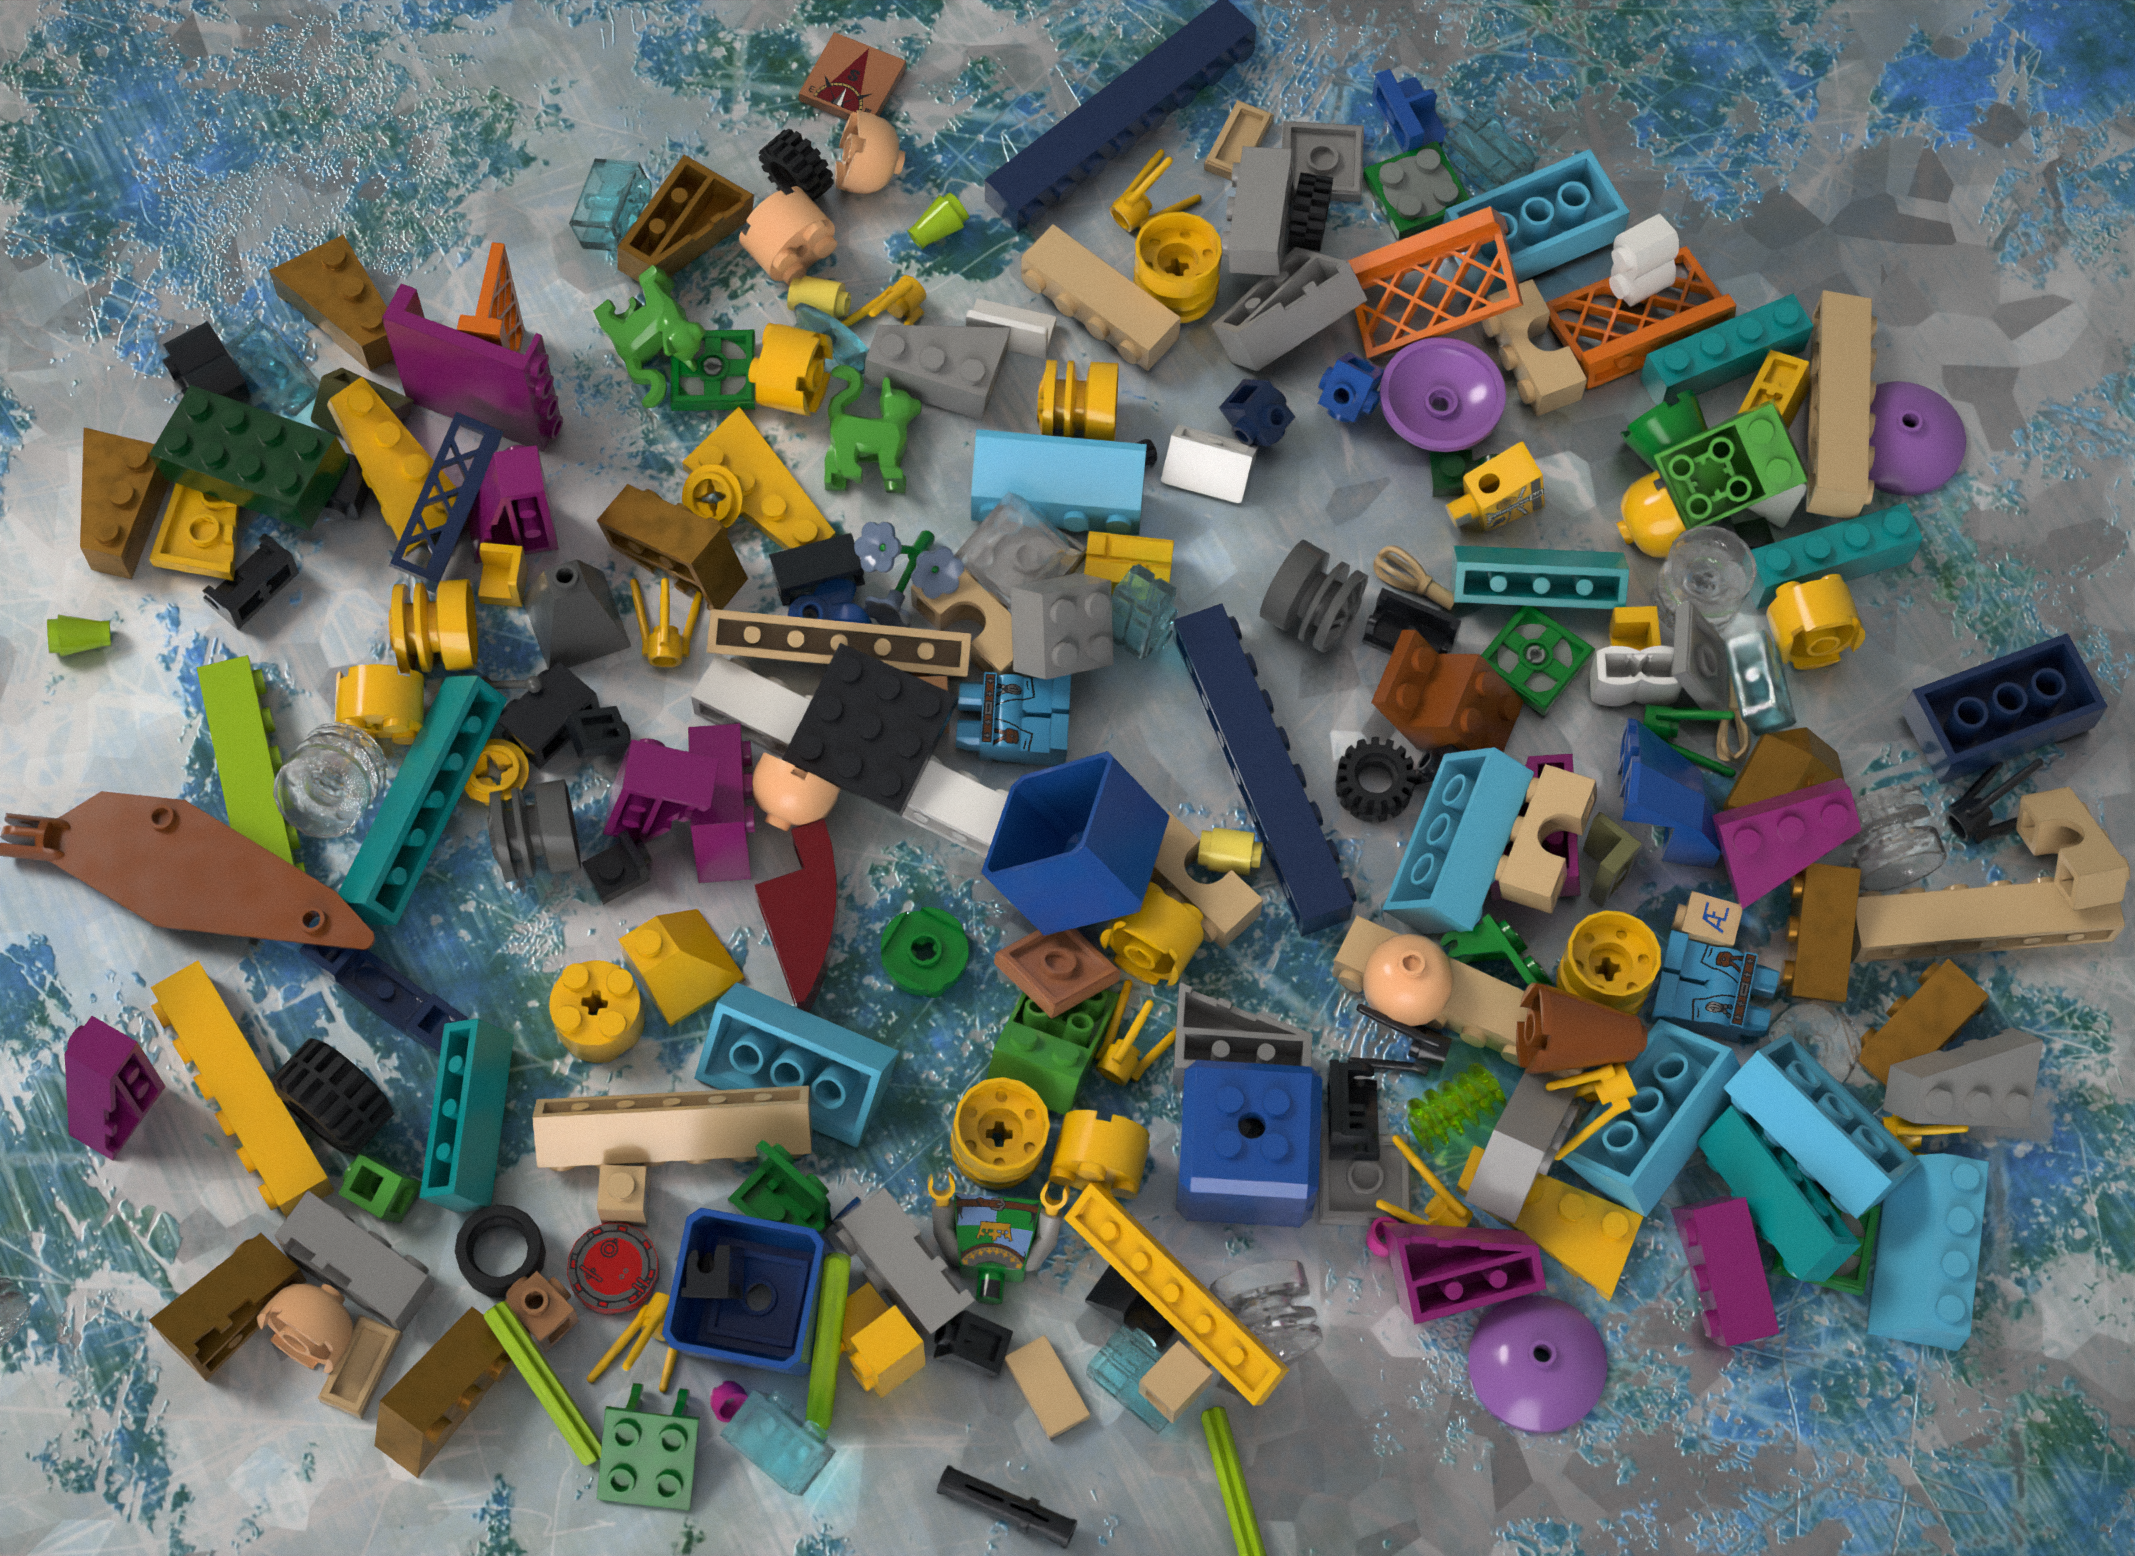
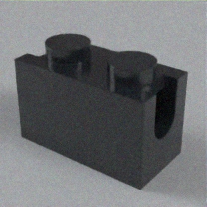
(538, 718)

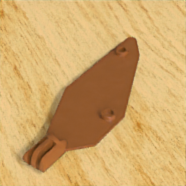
(185, 871)

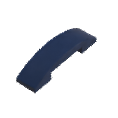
(385, 992)

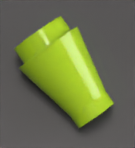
(938, 221)
(75, 634)

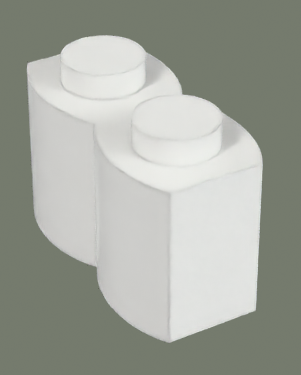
(1644, 260)
(1631, 675)

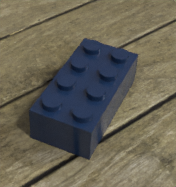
(2004, 708)

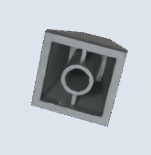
(574, 615)

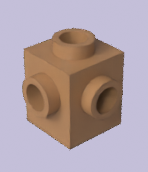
(542, 1309)

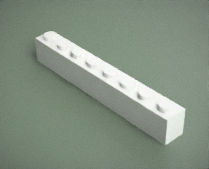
(770, 713)

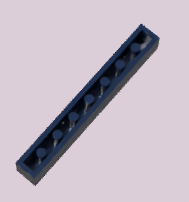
(1120, 115)
(1263, 770)

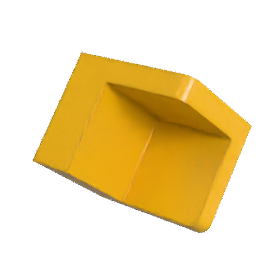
(502, 574)
(1634, 627)

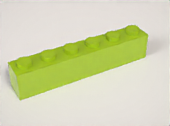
(245, 754)

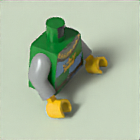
(995, 1235)

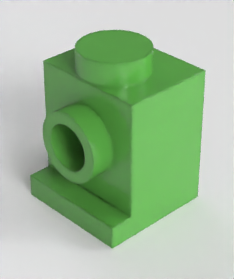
(387, 1201)

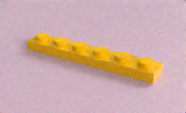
(1176, 1294)

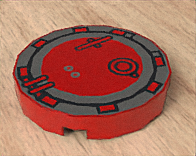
(613, 1268)

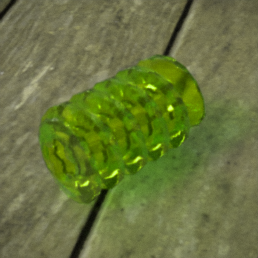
(1453, 1104)

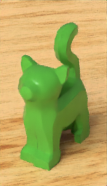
(648, 329)
(868, 439)

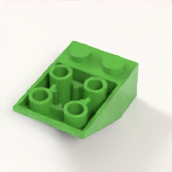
(1732, 465)
(1055, 1052)

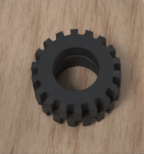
(332, 1096)

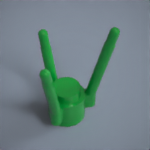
(1665, 724)

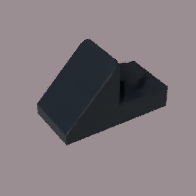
(1127, 1307)

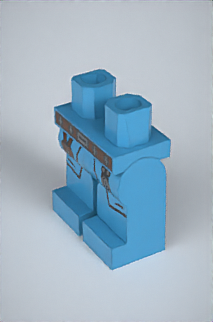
(1020, 718)
(1710, 989)

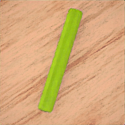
(828, 1339)
(544, 1382)
(1232, 1482)

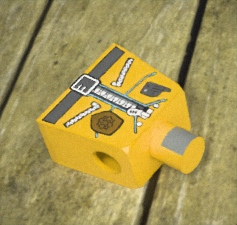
(1500, 490)

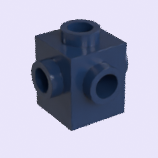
(1257, 412)

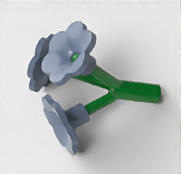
(935, 571)

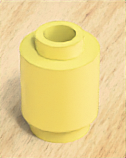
(820, 293)
(1229, 850)

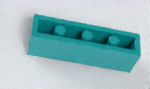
(1726, 350)
(1846, 548)
(1539, 577)
(467, 1116)
(1779, 1197)

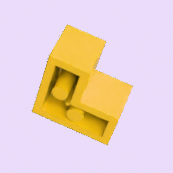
(879, 1342)

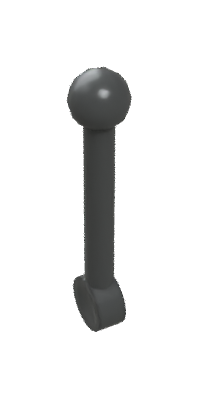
(532, 684)

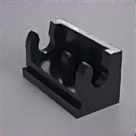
(815, 565)
(253, 584)
(1400, 613)
(1352, 1112)
(717, 1278)

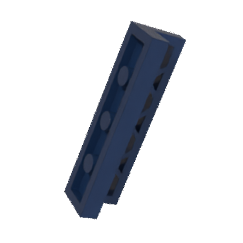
(462, 506)

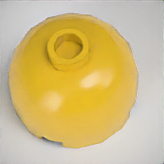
(1649, 517)

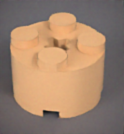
(788, 235)

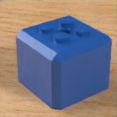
(1076, 844)
(1243, 1178)
(728, 1330)

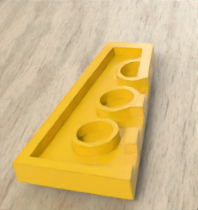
(389, 458)
(773, 496)
(197, 535)
(1571, 1226)

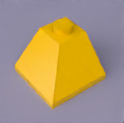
(679, 963)

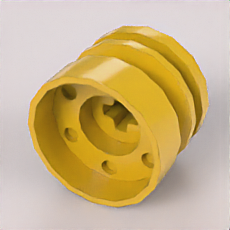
(1179, 263)
(1079, 403)
(434, 626)
(1610, 960)
(1002, 1108)

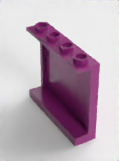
(472, 376)

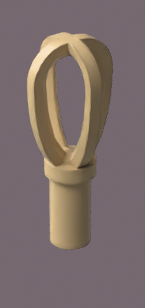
(1422, 583)
(1722, 747)

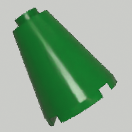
(1665, 427)

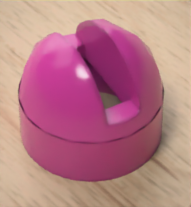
(1375, 1233)
(721, 1394)

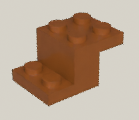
(1445, 698)

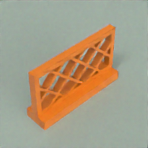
(1431, 249)
(498, 310)
(1627, 353)

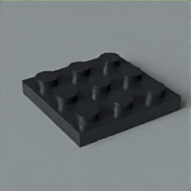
(871, 729)

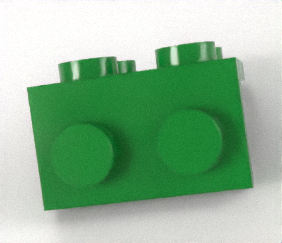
(782, 1193)

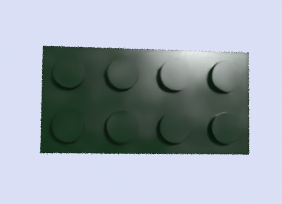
(250, 457)

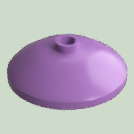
(1446, 375)
(1917, 457)
(1532, 1392)

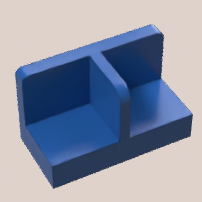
(1408, 111)

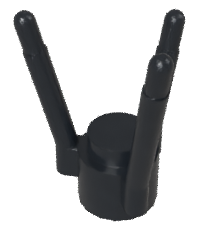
(1971, 817)
(1427, 1046)

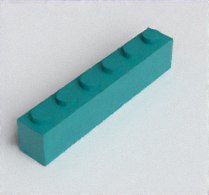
(421, 799)

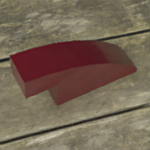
(803, 913)

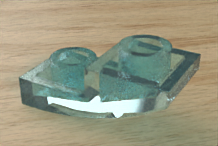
(846, 345)

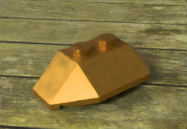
(1782, 765)

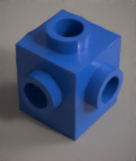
(1350, 388)

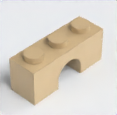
(1543, 377)
(993, 647)
(1557, 803)
(2088, 864)
(1226, 904)

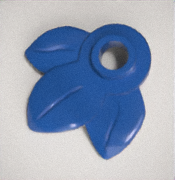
(831, 602)

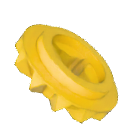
(702, 483)
(506, 757)

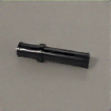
(1007, 1506)

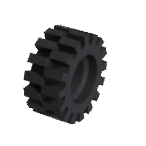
(795, 163)
(1310, 211)
(1380, 756)

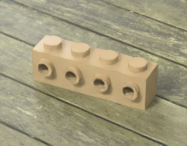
(1099, 298)

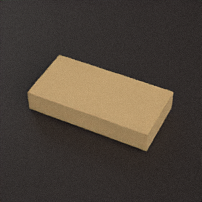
(1243, 127)
(361, 1368)
(1047, 1387)

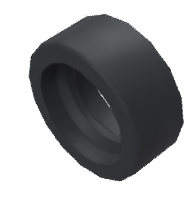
(478, 1224)

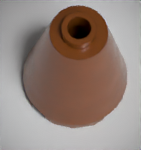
(1574, 1032)

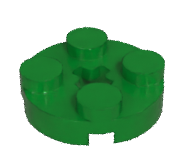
(931, 975)

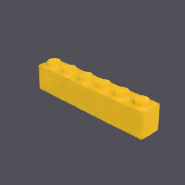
(240, 1087)

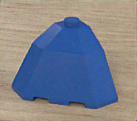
(1668, 792)

